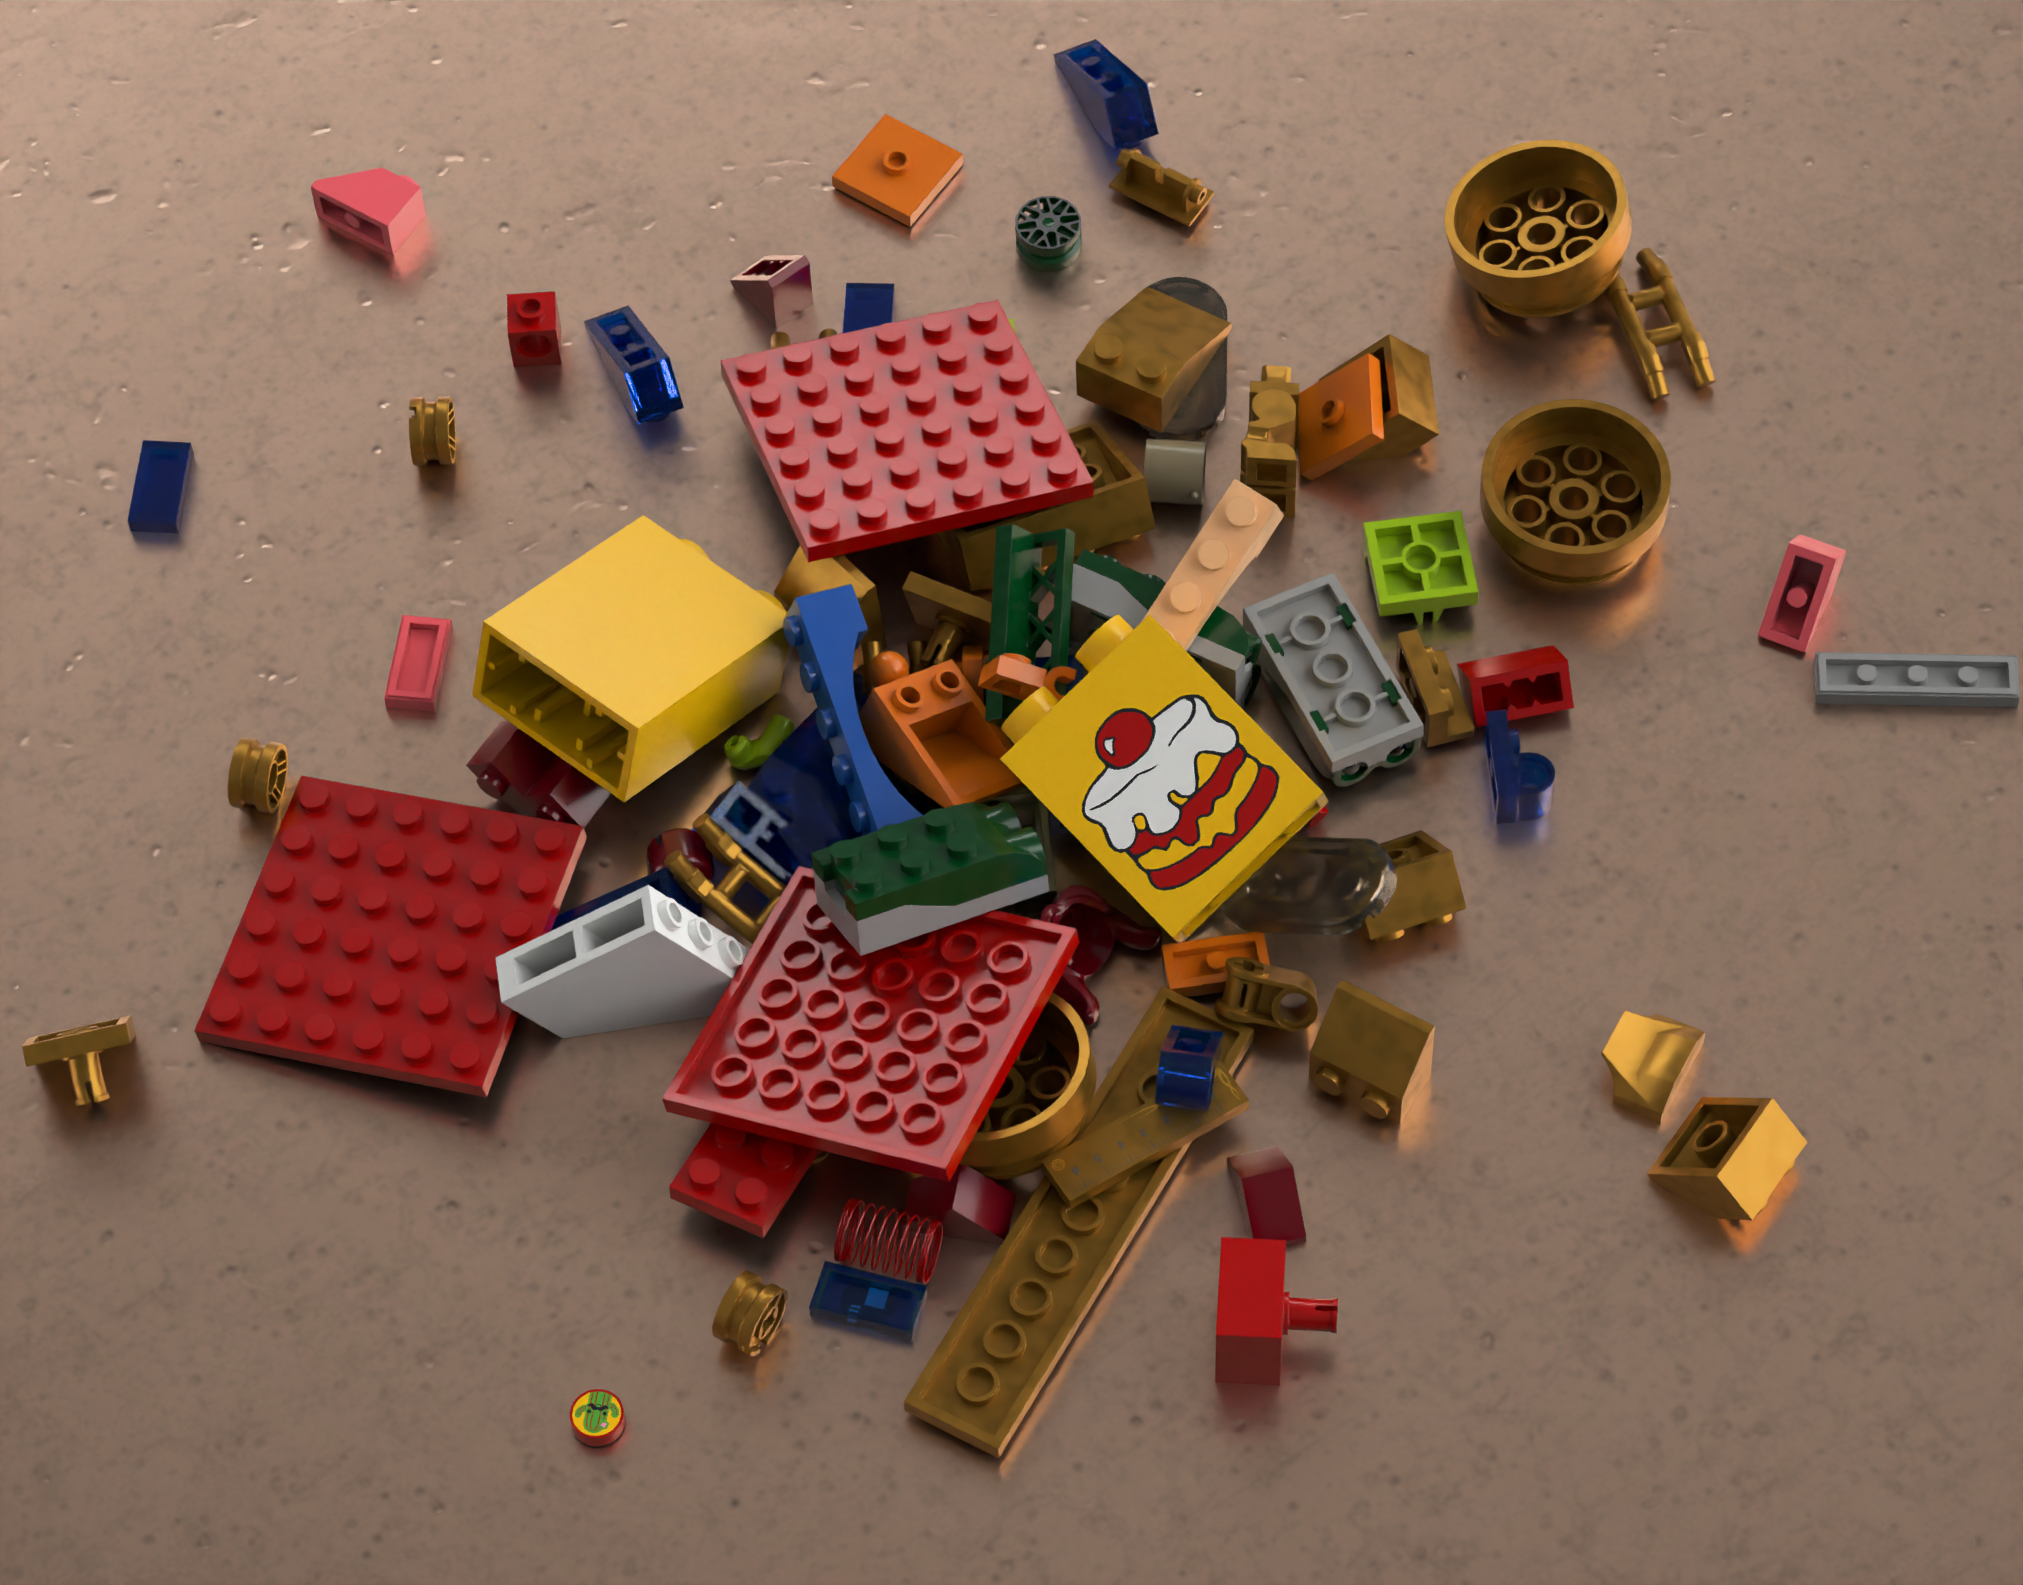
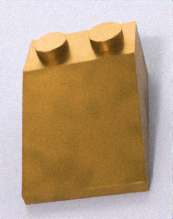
(1148, 357)

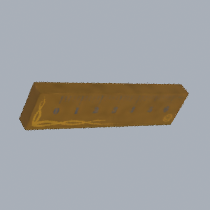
(1138, 1141)

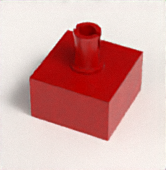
(1258, 1311)

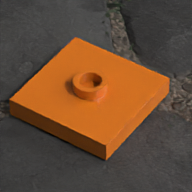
(897, 170)
(1340, 417)

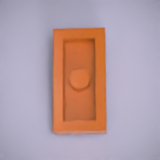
(1199, 965)

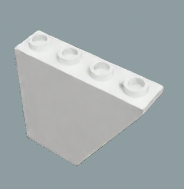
(621, 968)

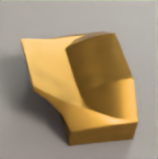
(1650, 1061)

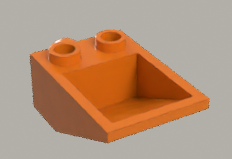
(935, 732)

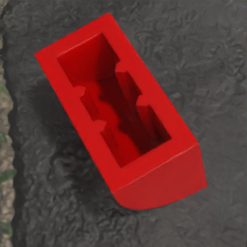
(1518, 682)

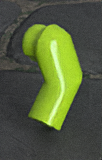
(751, 754)

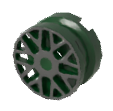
(1056, 219)

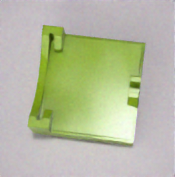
(1420, 564)

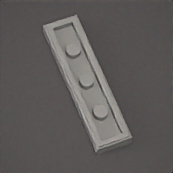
(1916, 679)

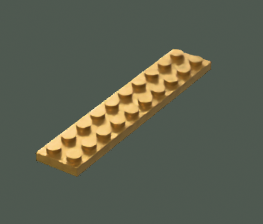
(1056, 1257)

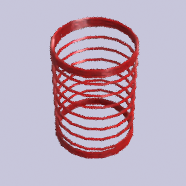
(853, 1209)

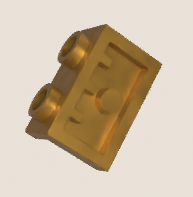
(1432, 690)

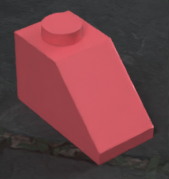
(371, 205)
(1801, 592)

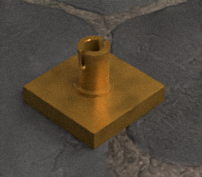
(951, 615)
(81, 1050)

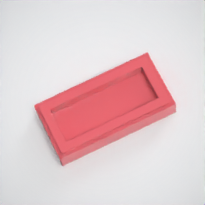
(418, 663)

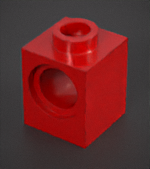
(534, 329)

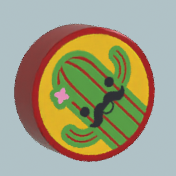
(597, 1417)

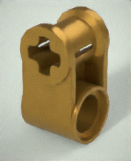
(1263, 993)

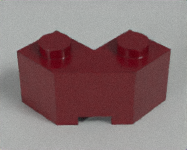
(534, 778)

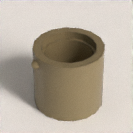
(1175, 471)

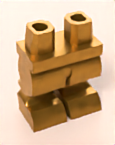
(1271, 438)

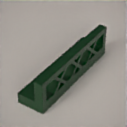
(1016, 596)

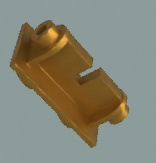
(1160, 187)

